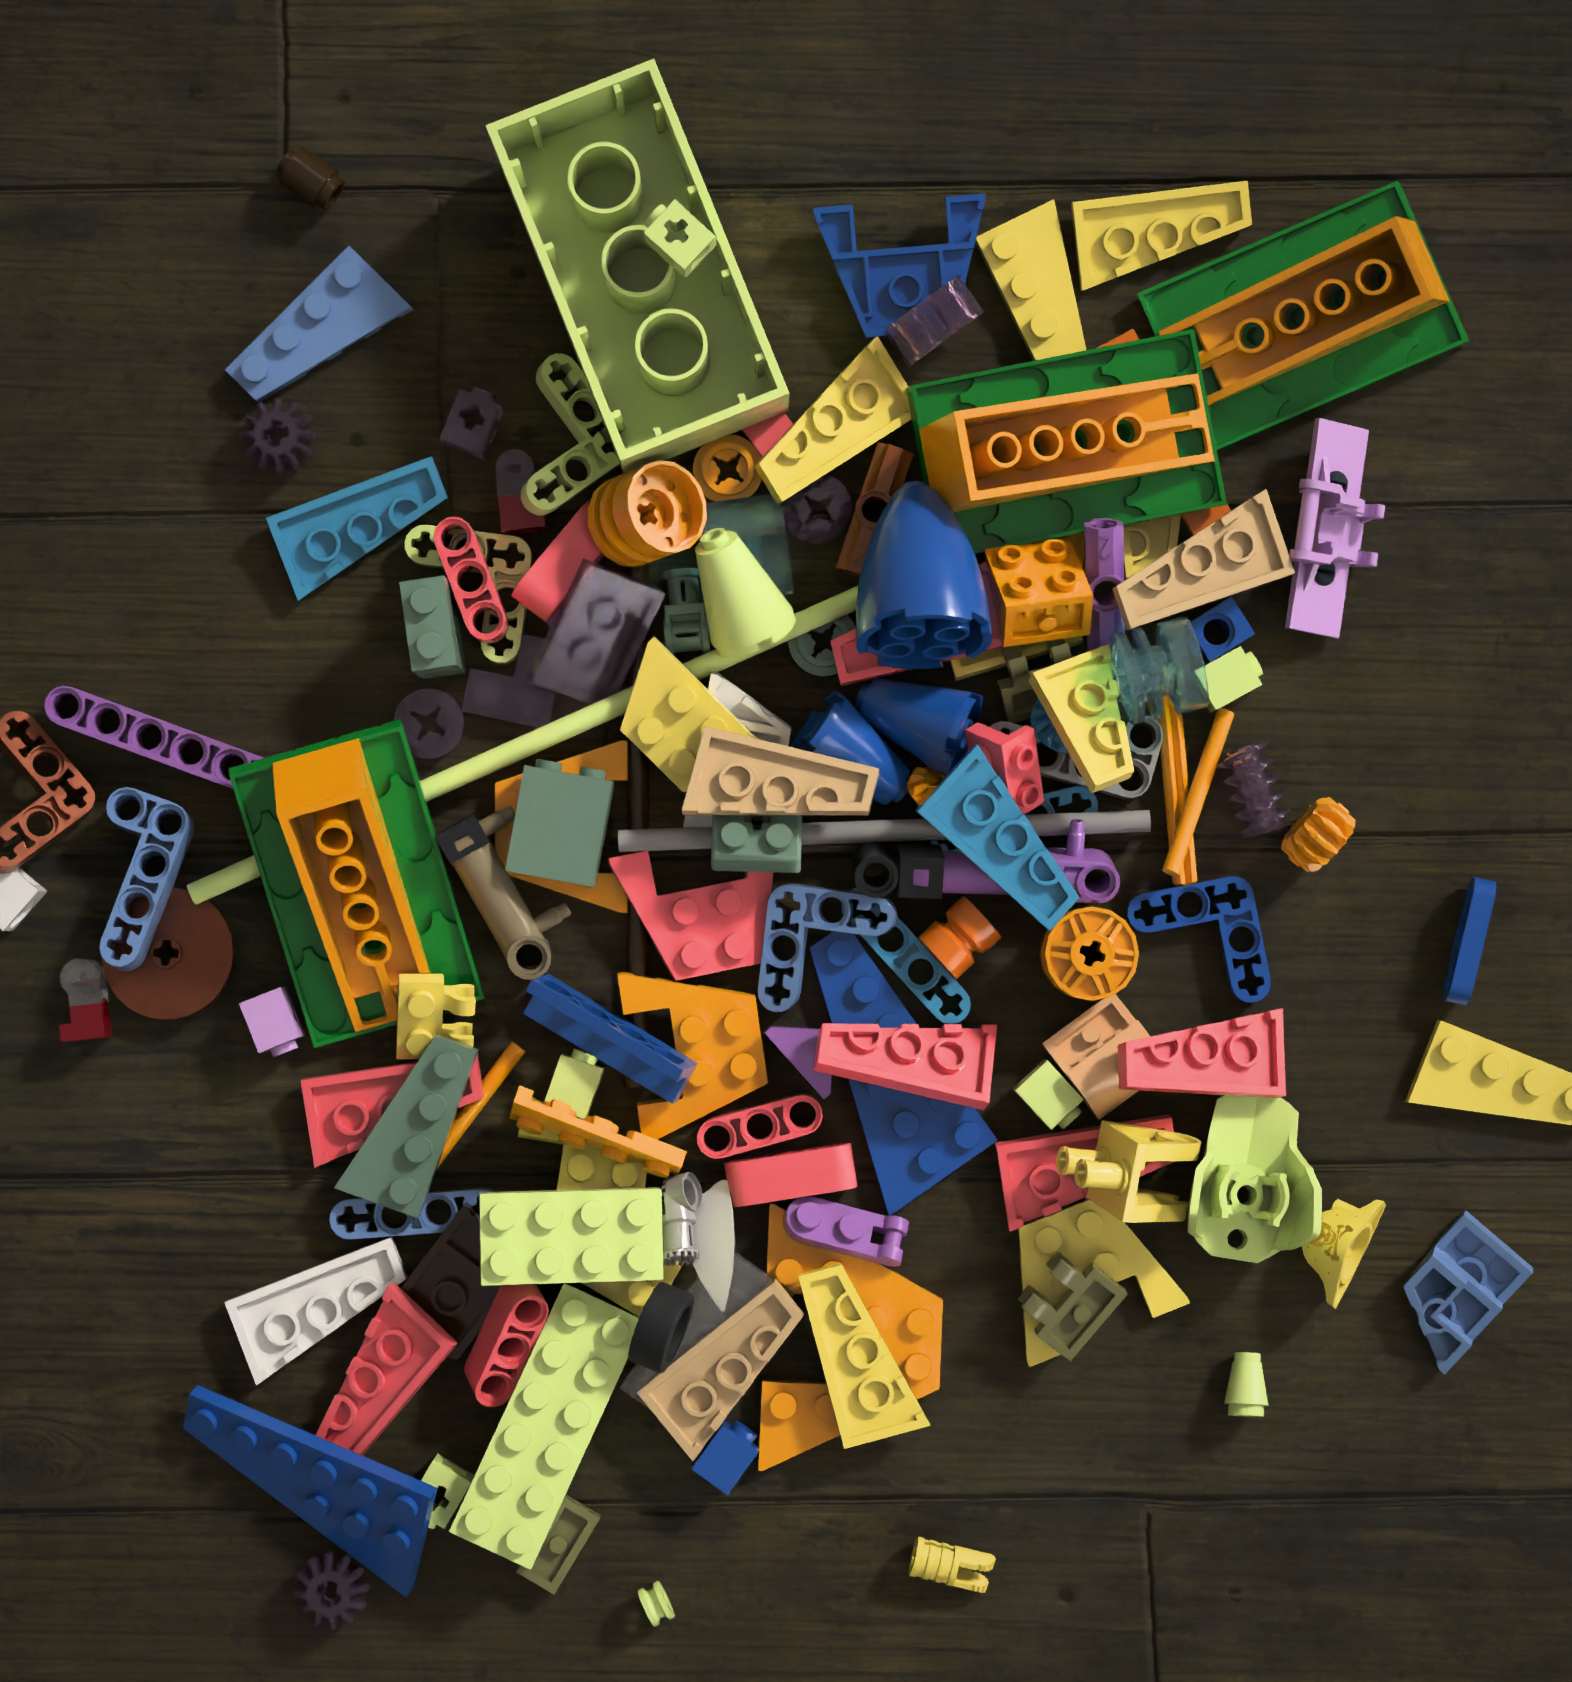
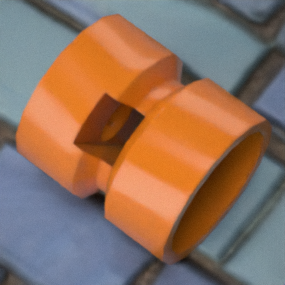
(959, 937)

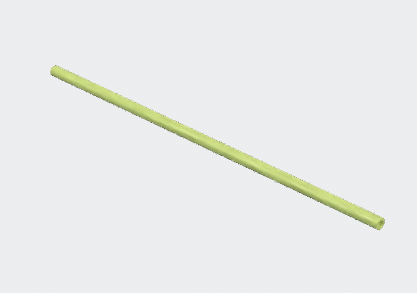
(548, 735)

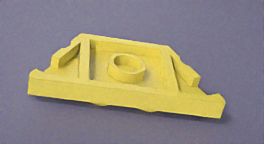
(670, 714)

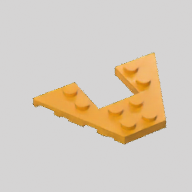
(906, 1315)

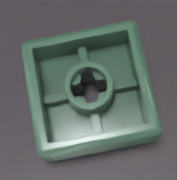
(748, 850)

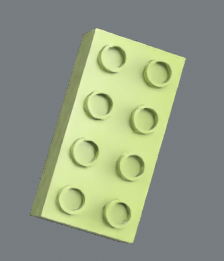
(660, 351)

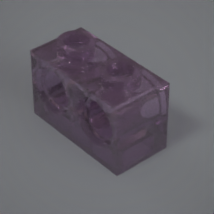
(933, 321)

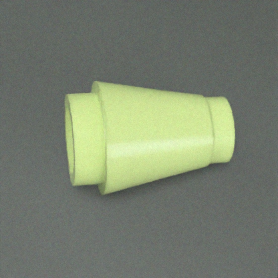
(1246, 1386)

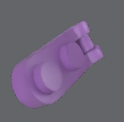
(845, 1229)

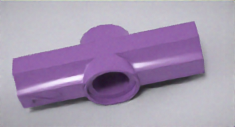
(1104, 563)

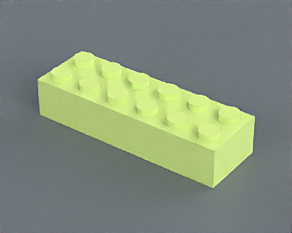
(546, 1427)

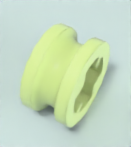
(656, 1603)

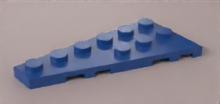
(908, 1135)
(346, 1497)

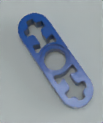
(1469, 941)

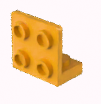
(1040, 591)

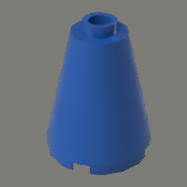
(922, 719)
(848, 736)

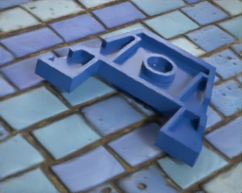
(895, 280)

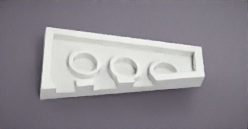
(304, 1308)

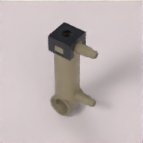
(494, 892)

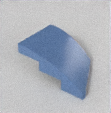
(1463, 1287)

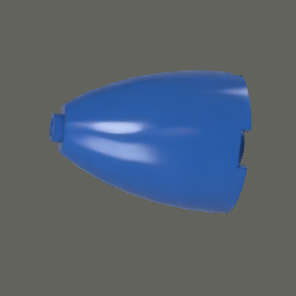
(920, 585)

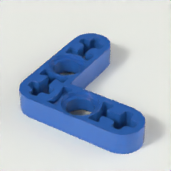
(1226, 921)

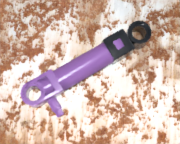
(927, 871)

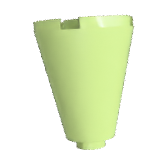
(739, 596)

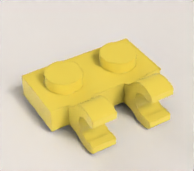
(421, 1013)

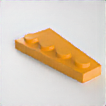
(597, 1132)

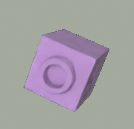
(273, 1021)

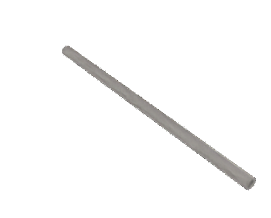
(883, 830)

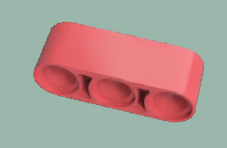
(468, 558)
(551, 575)
(743, 1141)
(791, 1174)
(506, 1359)

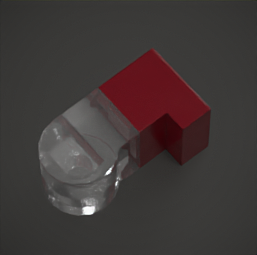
(88, 1001)

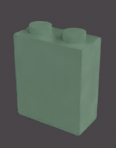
(432, 627)
(560, 823)

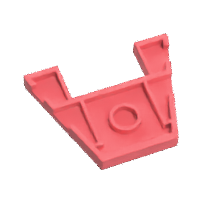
(702, 926)

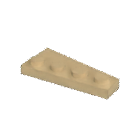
(1217, 562)
(766, 778)
(719, 1368)

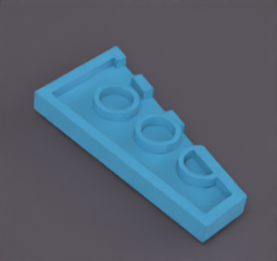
(989, 828)

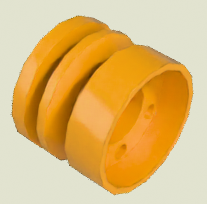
(647, 513)
(1066, 966)

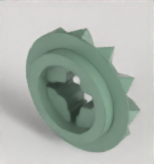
(803, 648)

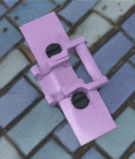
(1329, 528)

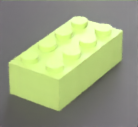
(571, 1236)

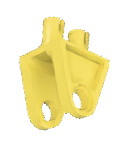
(1115, 1170)

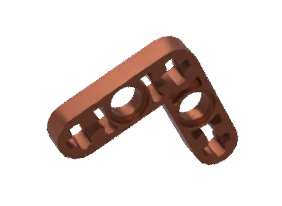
(51, 802)

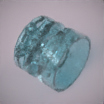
(1160, 670)

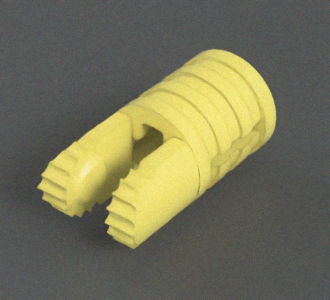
(943, 1563)

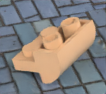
(1089, 1053)

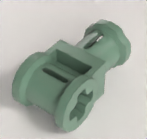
(687, 616)

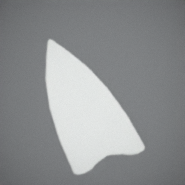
(715, 1242)

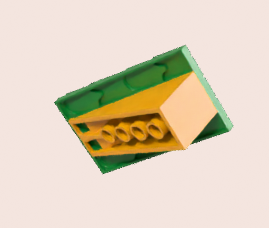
(1310, 313)
(1070, 441)
(353, 877)

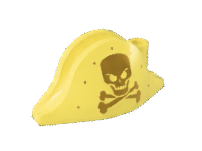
(1342, 1244)

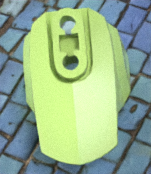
(1255, 1148)

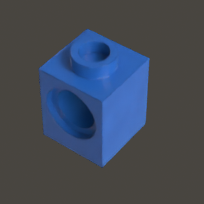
(1235, 626)
(726, 1455)

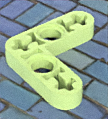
(588, 447)
(502, 576)

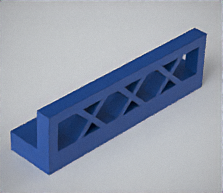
(609, 1037)

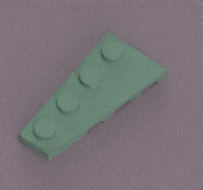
(409, 1138)

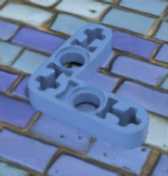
(810, 917)

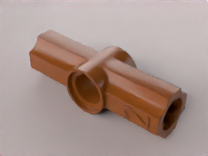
(883, 479)

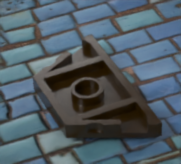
(450, 1281)

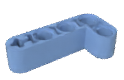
(136, 882)

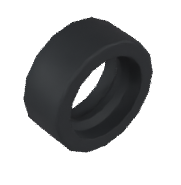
(661, 1327)

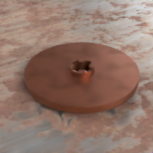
(192, 978)

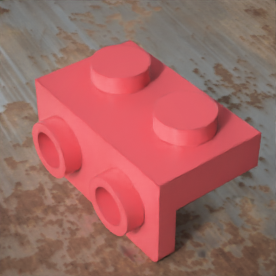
(1013, 760)

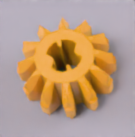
(1318, 834)

